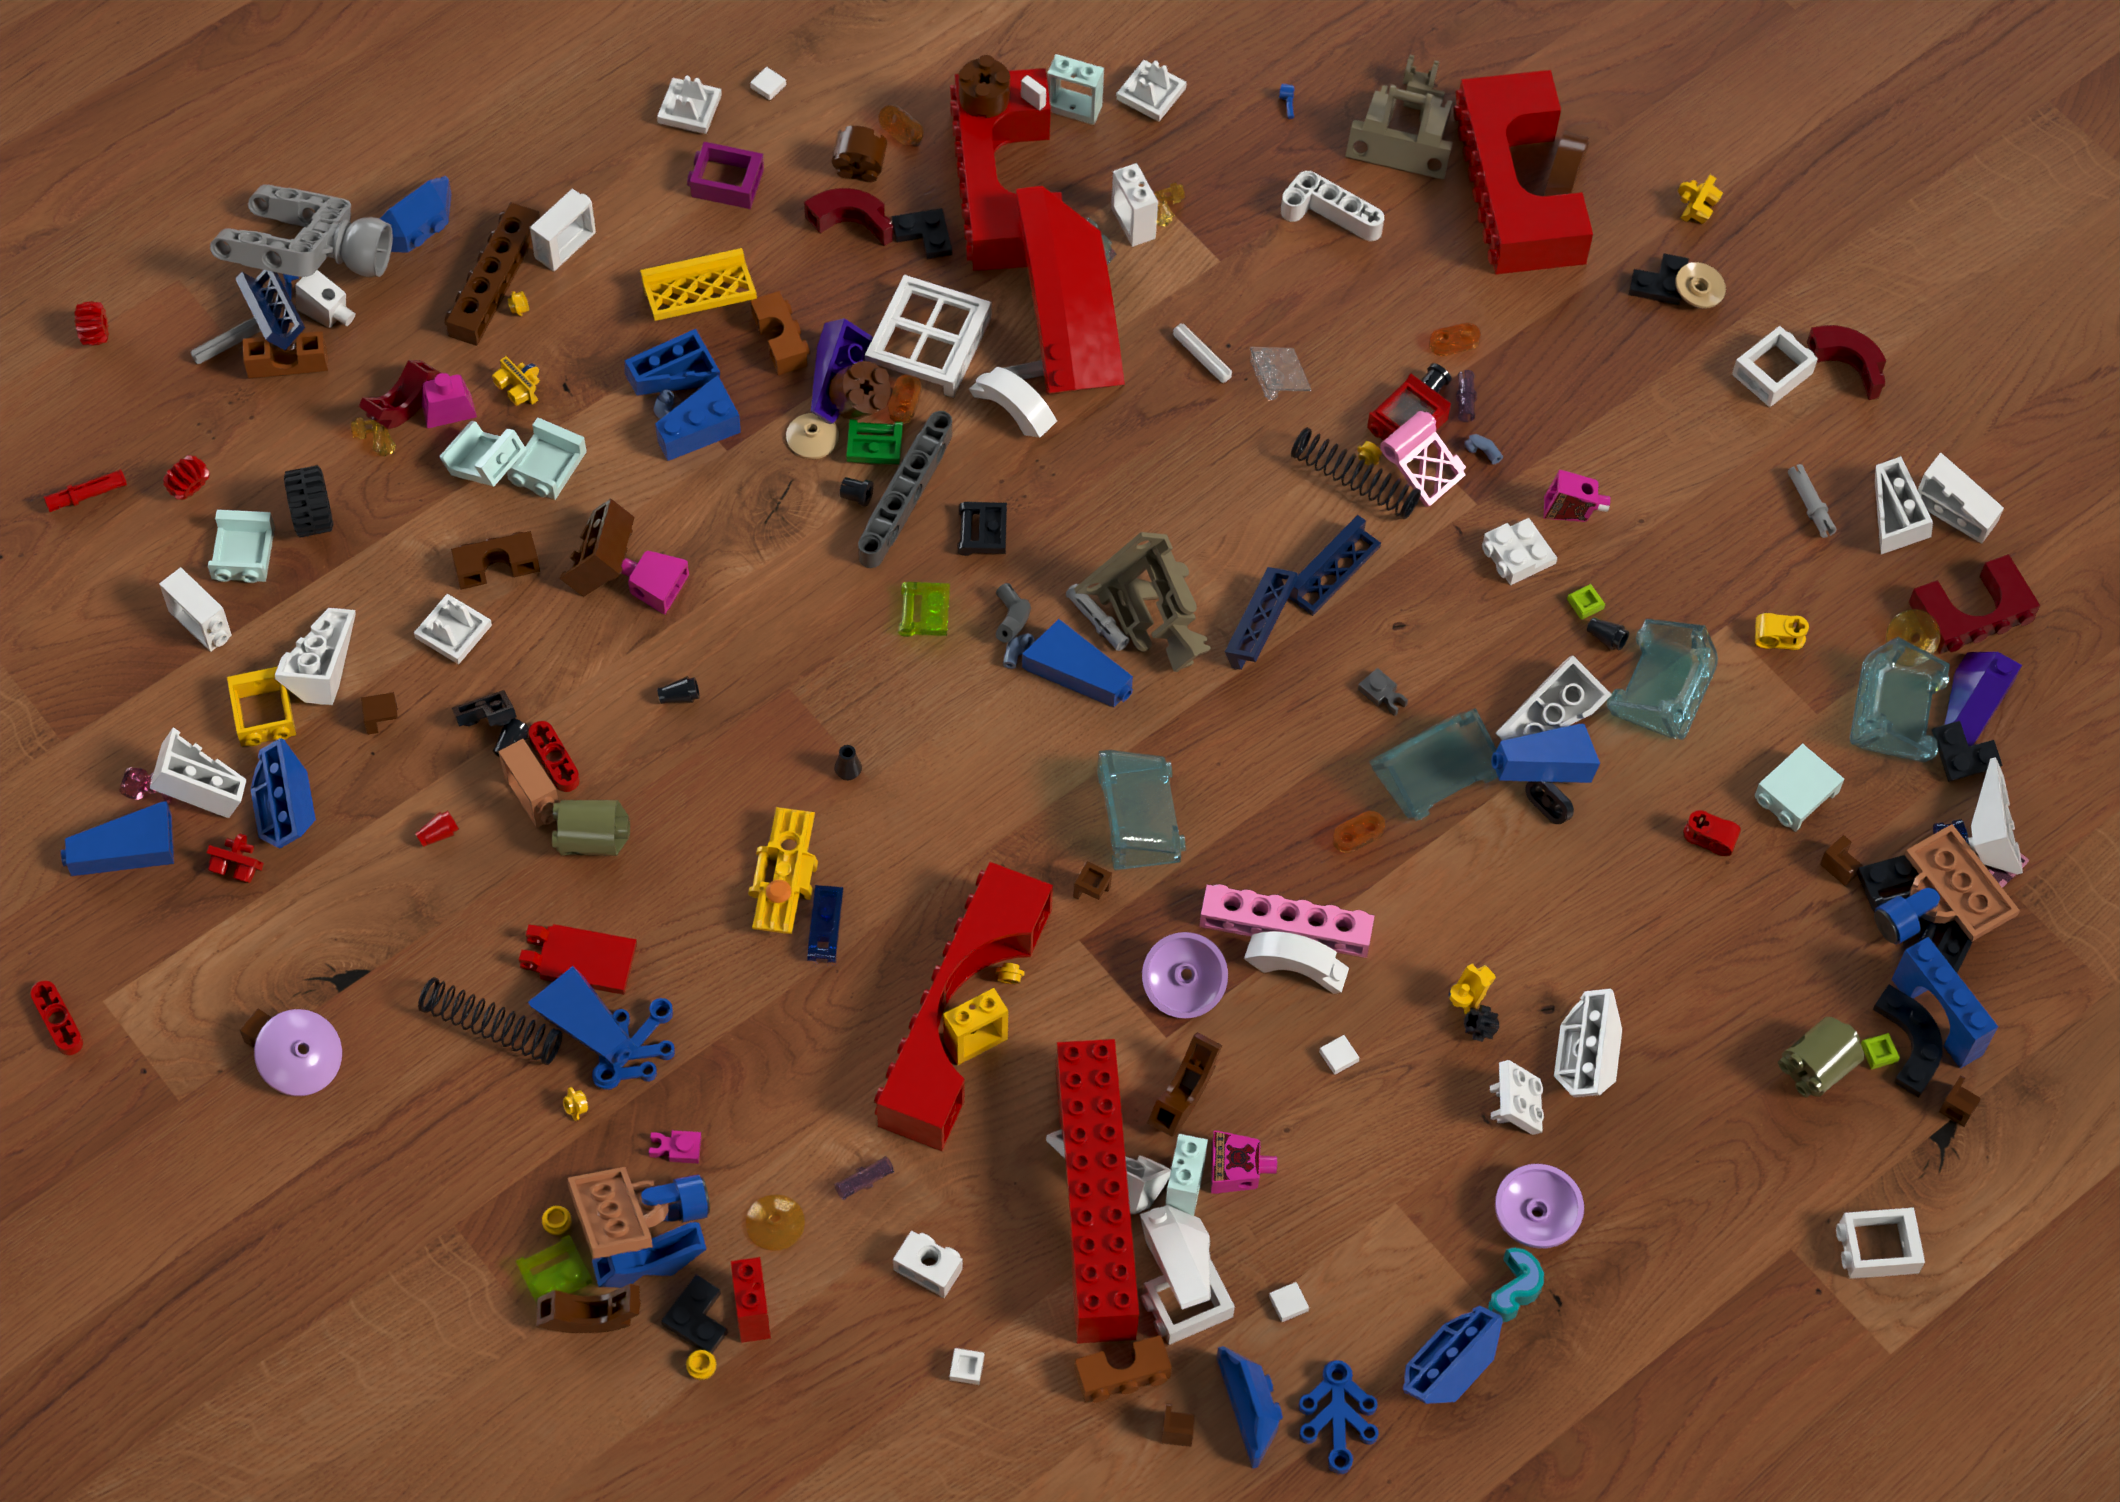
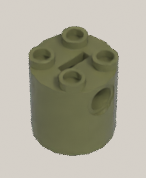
(590, 827)
(1822, 1057)

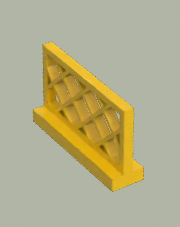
(694, 274)

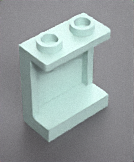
(482, 455)
(548, 459)
(242, 546)
(1798, 787)

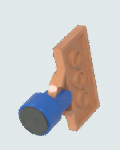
(1948, 888)
(619, 1212)

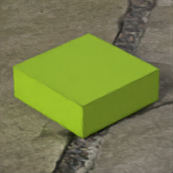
(1586, 601)
(1880, 1051)

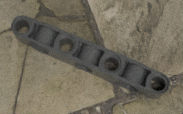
(905, 489)

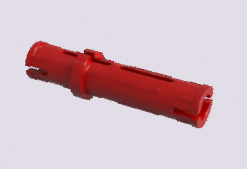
(86, 490)

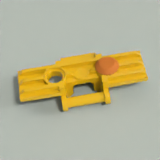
(792, 874)

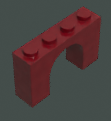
(2012, 599)

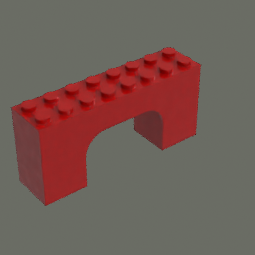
(987, 207)
(1519, 227)

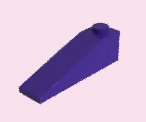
(837, 348)
(1979, 689)

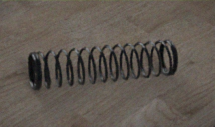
(1304, 437)
(550, 1037)

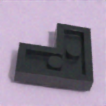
(924, 225)
(1659, 285)
(494, 707)
(1959, 758)
(689, 1318)

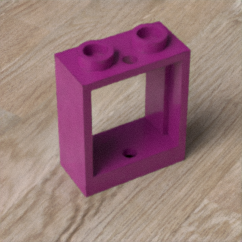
(722, 192)

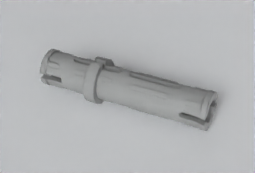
(1817, 510)
(1104, 625)

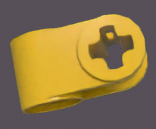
(1779, 631)

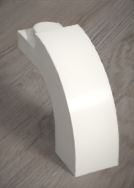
(1017, 398)
(1299, 954)

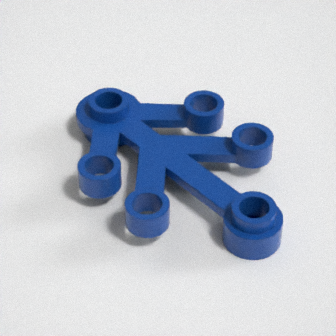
(619, 1073)
(1339, 1412)

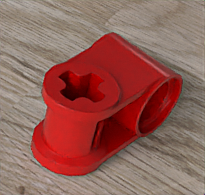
(1714, 833)

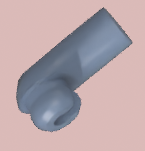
(663, 403)
(1486, 445)
(1016, 648)

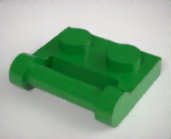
(874, 448)

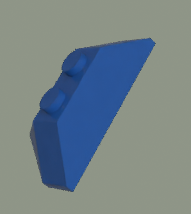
(419, 214)
(281, 795)
(1453, 1357)
(1251, 1402)

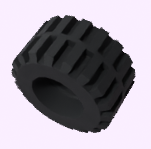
(308, 501)

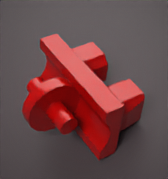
(245, 865)

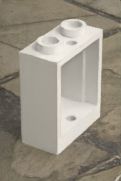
(1134, 205)
(563, 229)
(1763, 385)
(195, 609)
(1909, 1236)
(1219, 1296)

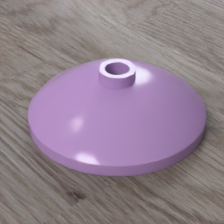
(1164, 978)
(284, 1066)
(1542, 1190)

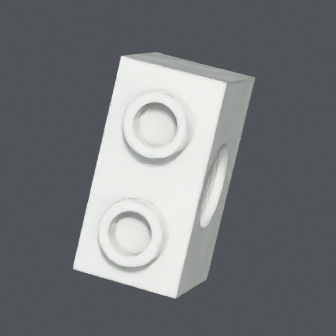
(935, 1278)

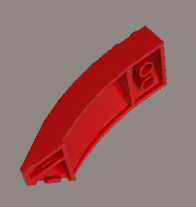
(1069, 294)

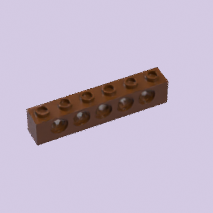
(492, 275)

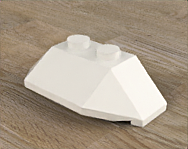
(1589, 1045)

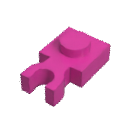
(681, 1146)

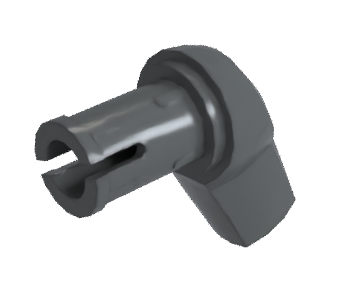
(1017, 614)

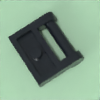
(991, 528)
(1885, 877)
(1954, 943)

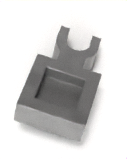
(1380, 689)

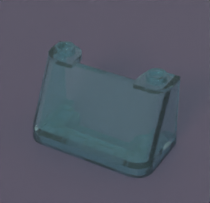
(1668, 678)
(1896, 701)
(1437, 763)
(1139, 809)

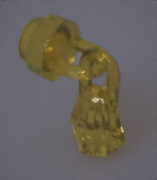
(1164, 213)
(383, 443)

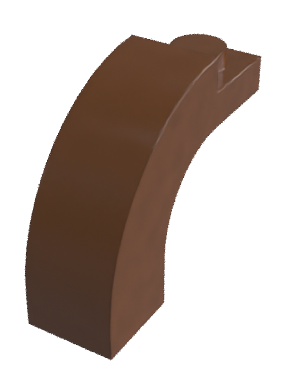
(1566, 164)
(1187, 1086)
(588, 1314)

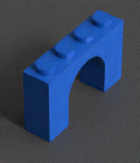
(1970, 1024)

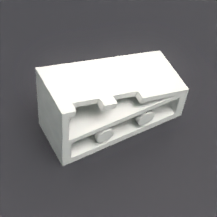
(1958, 499)
(1900, 508)
(196, 778)

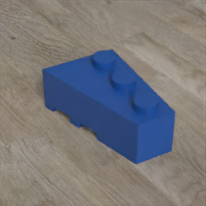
(672, 366)
(698, 421)

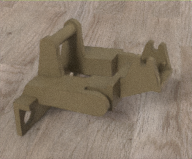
(1400, 148)
(1127, 593)

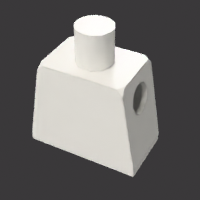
(322, 300)

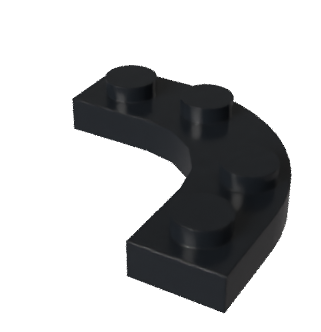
(1921, 1031)

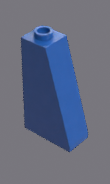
(1077, 665)
(1548, 756)
(123, 843)
(581, 1013)

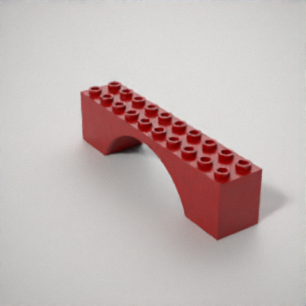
(999, 925)
(1097, 1192)

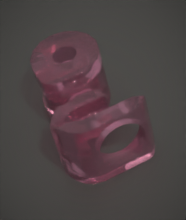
(136, 783)

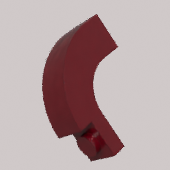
(849, 206)
(1852, 348)
(403, 398)

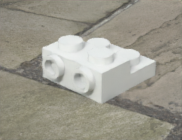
(1518, 550)

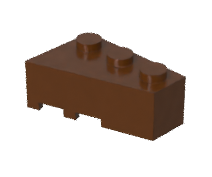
(602, 549)

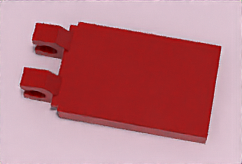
(598, 956)

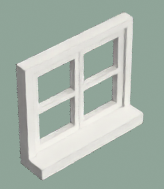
(963, 344)

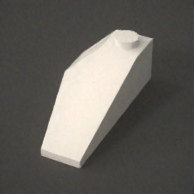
(318, 660)
(1558, 702)

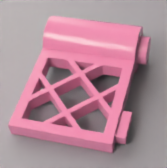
(1409, 442)

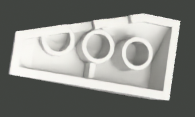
(1993, 824)
(1144, 1176)
(1181, 1251)

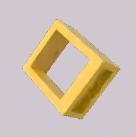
(254, 684)
(987, 1022)

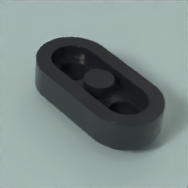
(1549, 802)

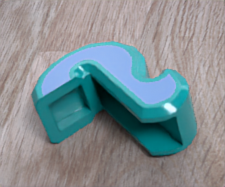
(1522, 1289)

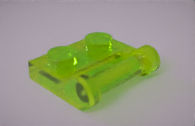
(933, 609)
(564, 1276)

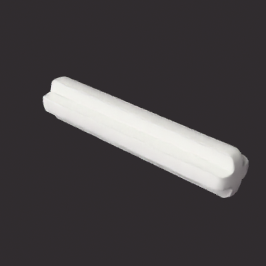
(1202, 353)

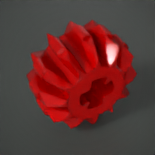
(91, 323)
(186, 477)

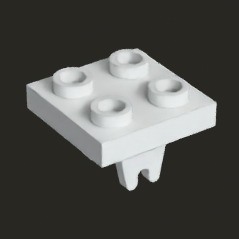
(1151, 90)
(689, 105)
(452, 629)
(1519, 1098)

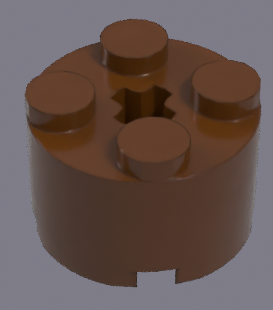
(984, 87)
(859, 153)
(860, 390)

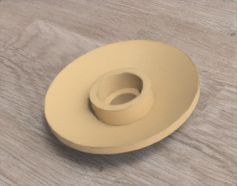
(1700, 285)
(809, 444)

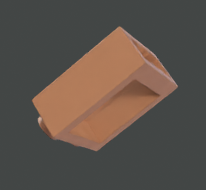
(529, 782)

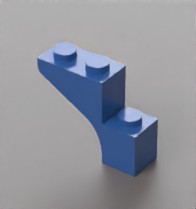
(665, 1258)

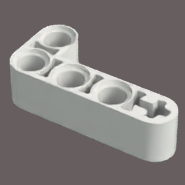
(1333, 203)

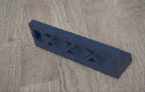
(268, 313)
(1329, 557)
(1263, 608)

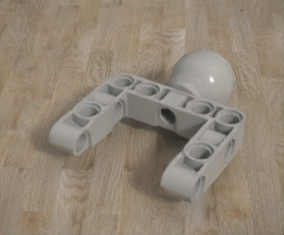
(362, 245)

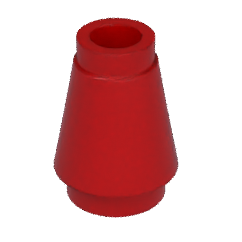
(437, 829)

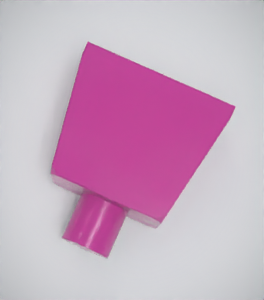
(446, 400)
(656, 578)

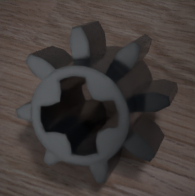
(1481, 1023)

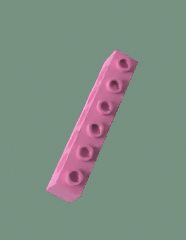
(1245, 922)

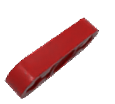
(554, 744)
(57, 1006)

